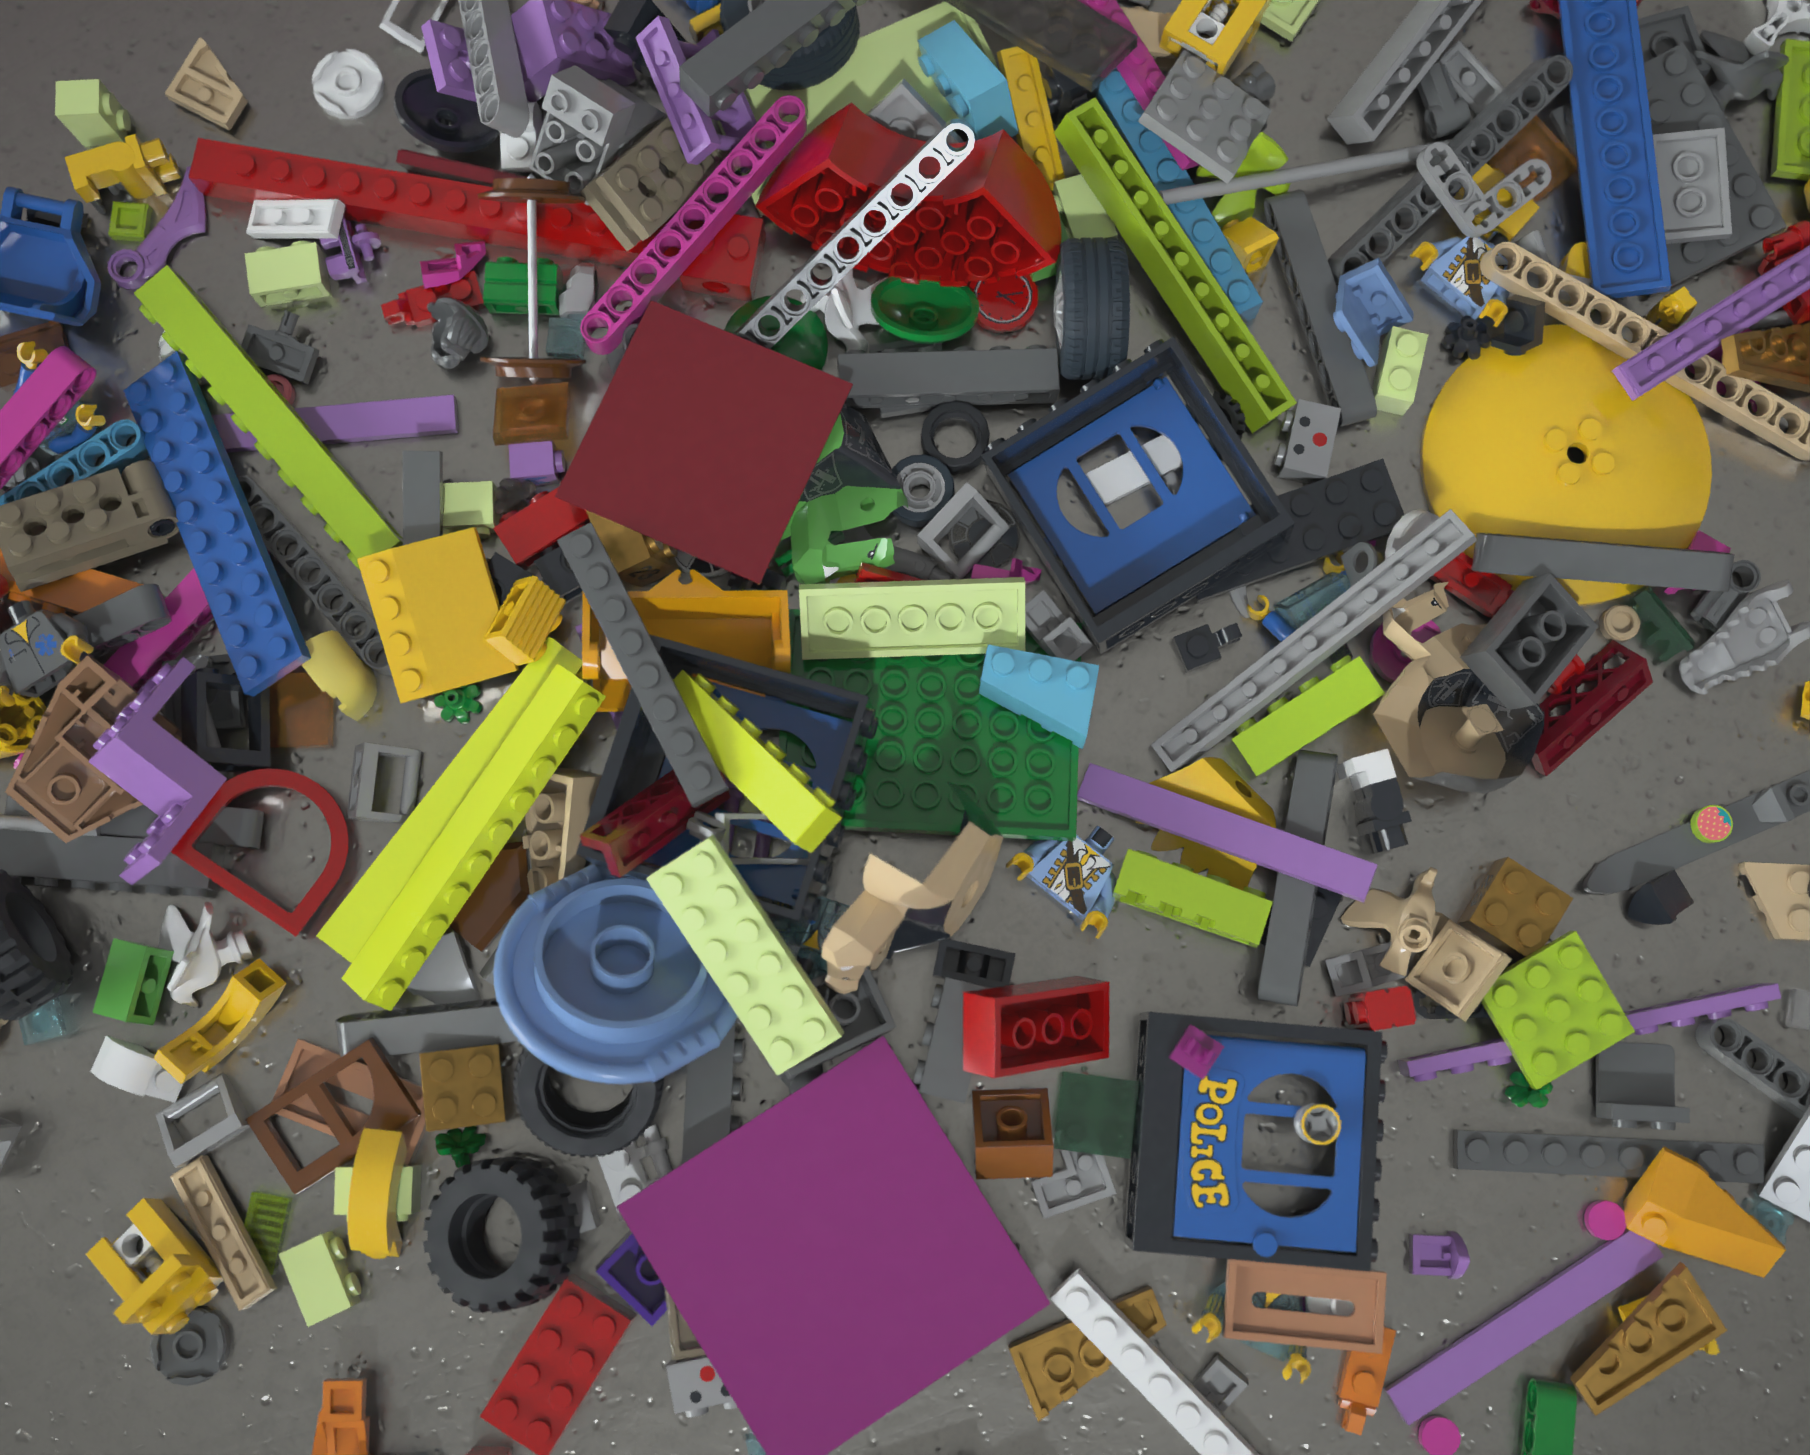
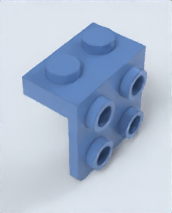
(1369, 308)

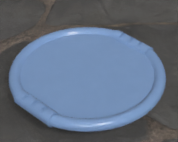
(606, 981)

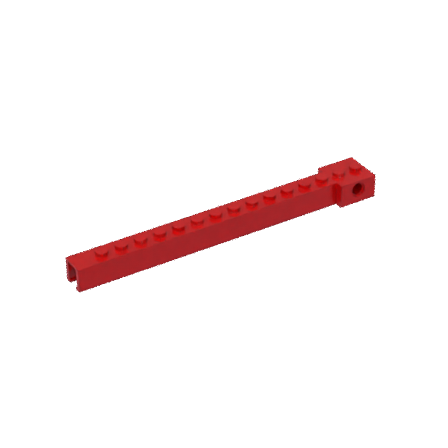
(452, 209)

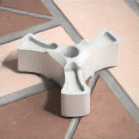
(1782, 18)

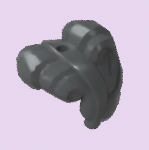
(455, 332)

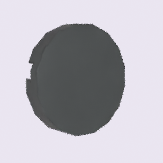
(193, 1351)

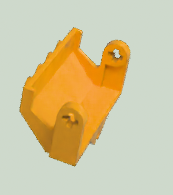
(698, 614)

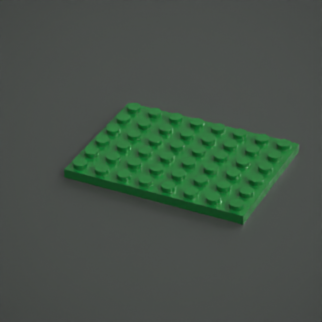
(942, 731)

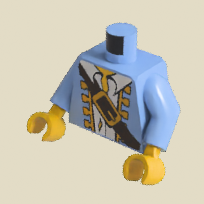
(1458, 276)
(1073, 875)

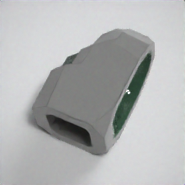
(579, 292)

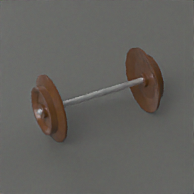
(532, 191)

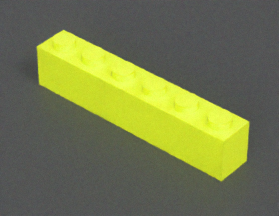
(758, 766)

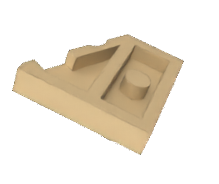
(207, 88)
(1782, 897)

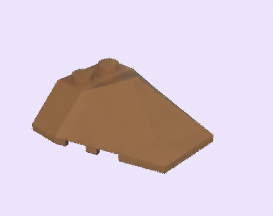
(55, 773)

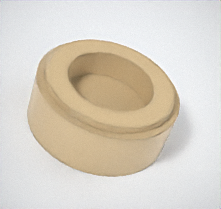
(1619, 623)

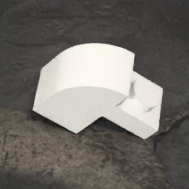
(518, 152)
(134, 1070)

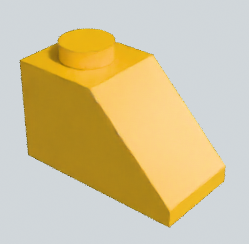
(1251, 242)

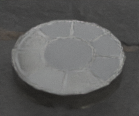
(974, 526)

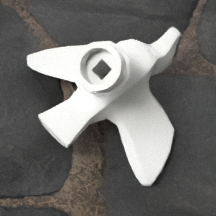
(846, 309)
(198, 953)

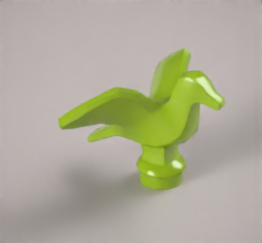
(1262, 157)

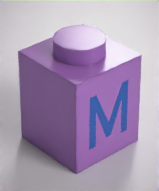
(536, 462)

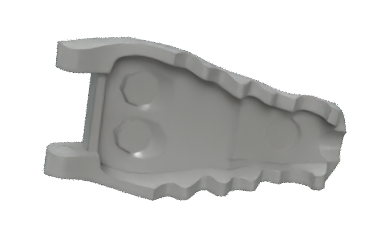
(1747, 641)

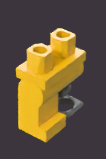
(122, 165)

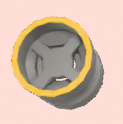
(1324, 1126)

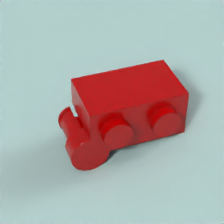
(1785, 246)

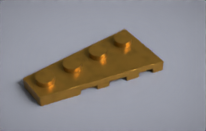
(1770, 356)
(1652, 1339)
(1065, 1359)

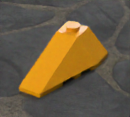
(1691, 1214)

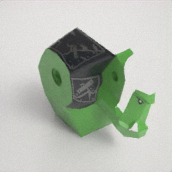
(845, 491)

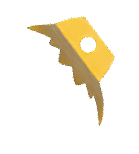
(1217, 785)

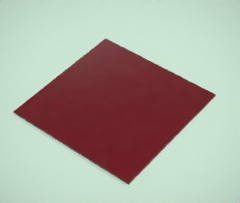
(704, 441)

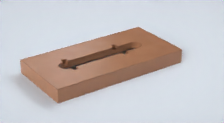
(311, 1058)
(1356, 1332)

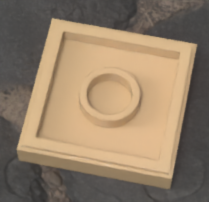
(1457, 970)

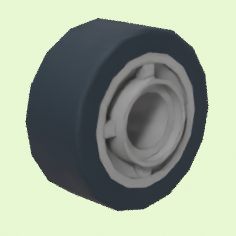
(926, 471)

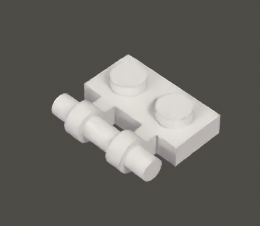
(625, 1168)

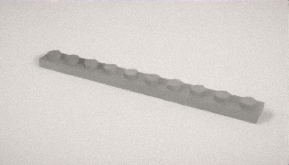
(1314, 641)

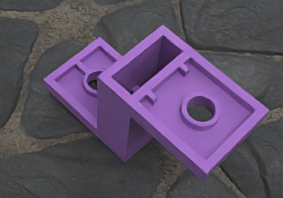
(548, 40)
(156, 770)

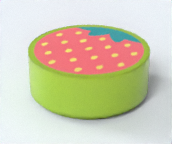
(1711, 824)

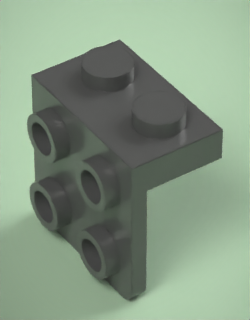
(1638, 1085)

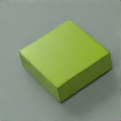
(130, 221)

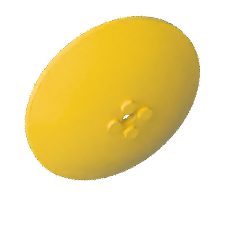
(1503, 466)

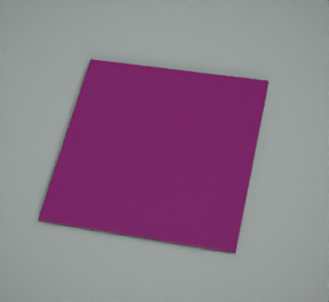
(833, 1256)

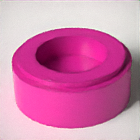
(1605, 1220)
(1439, 1435)

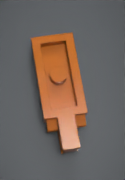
(1363, 1383)

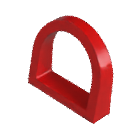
(245, 782)

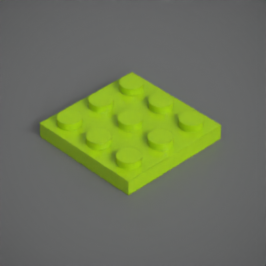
(1555, 1010)

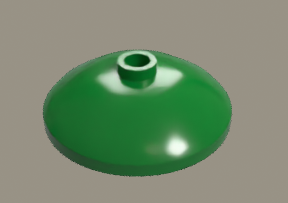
(924, 310)
(803, 342)

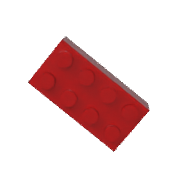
(1035, 1026)
(558, 1365)

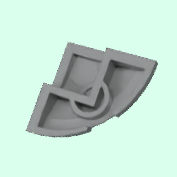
(445, 974)

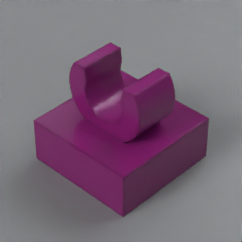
(1196, 1052)

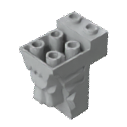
(587, 127)

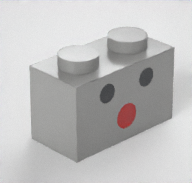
(1308, 442)
(696, 1386)

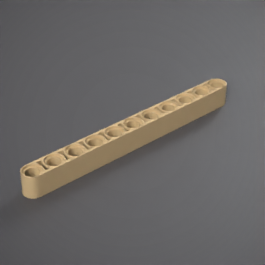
(1609, 334)

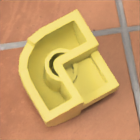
(341, 673)

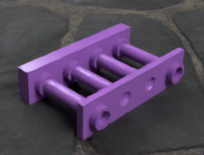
(690, 123)

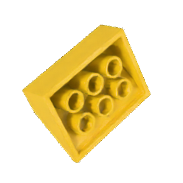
(433, 613)

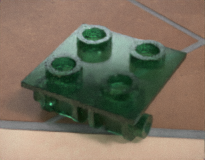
(1096, 1115)

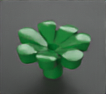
(461, 705)
(1522, 1093)
(460, 1144)

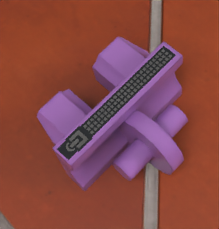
(349, 262)

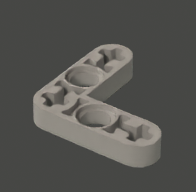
(1474, 200)

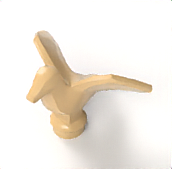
(1409, 920)

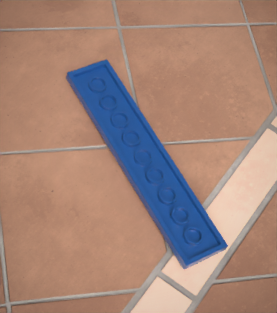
(1614, 148)
(217, 526)

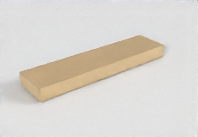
(223, 1232)

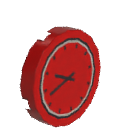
(1006, 304)

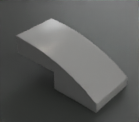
(1052, 630)
(1360, 970)
(1220, 1383)

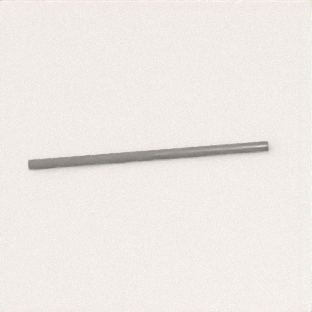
(1294, 174)

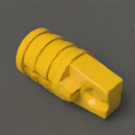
(1672, 310)

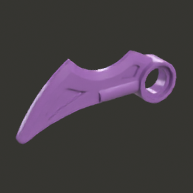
(181, 220)

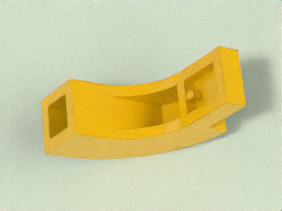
(226, 1025)
(374, 1194)

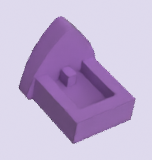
(1438, 1255)

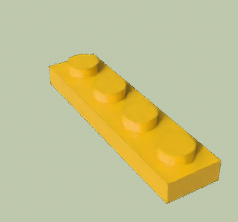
(1031, 111)

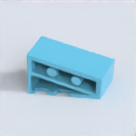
(968, 80)
(1042, 688)

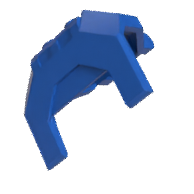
(43, 266)

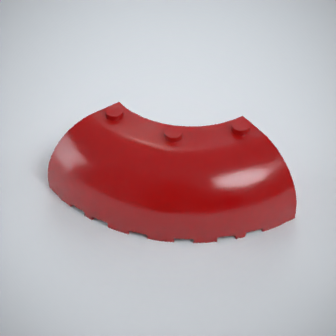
(976, 225)

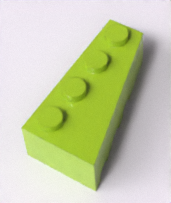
(1308, 715)
(1192, 898)

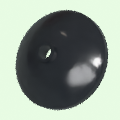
(439, 118)

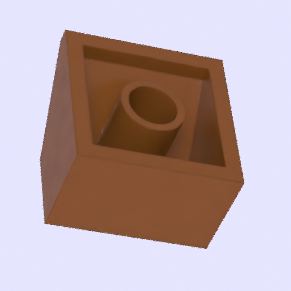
(1012, 1133)

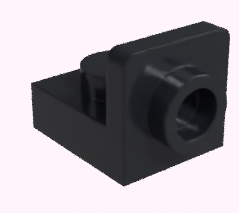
(1522, 326)
(770, 581)

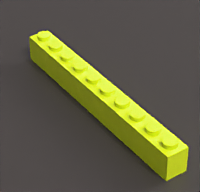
(473, 838)
(388, 874)

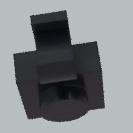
(1202, 646)

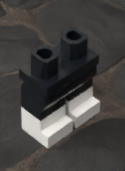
(1378, 799)

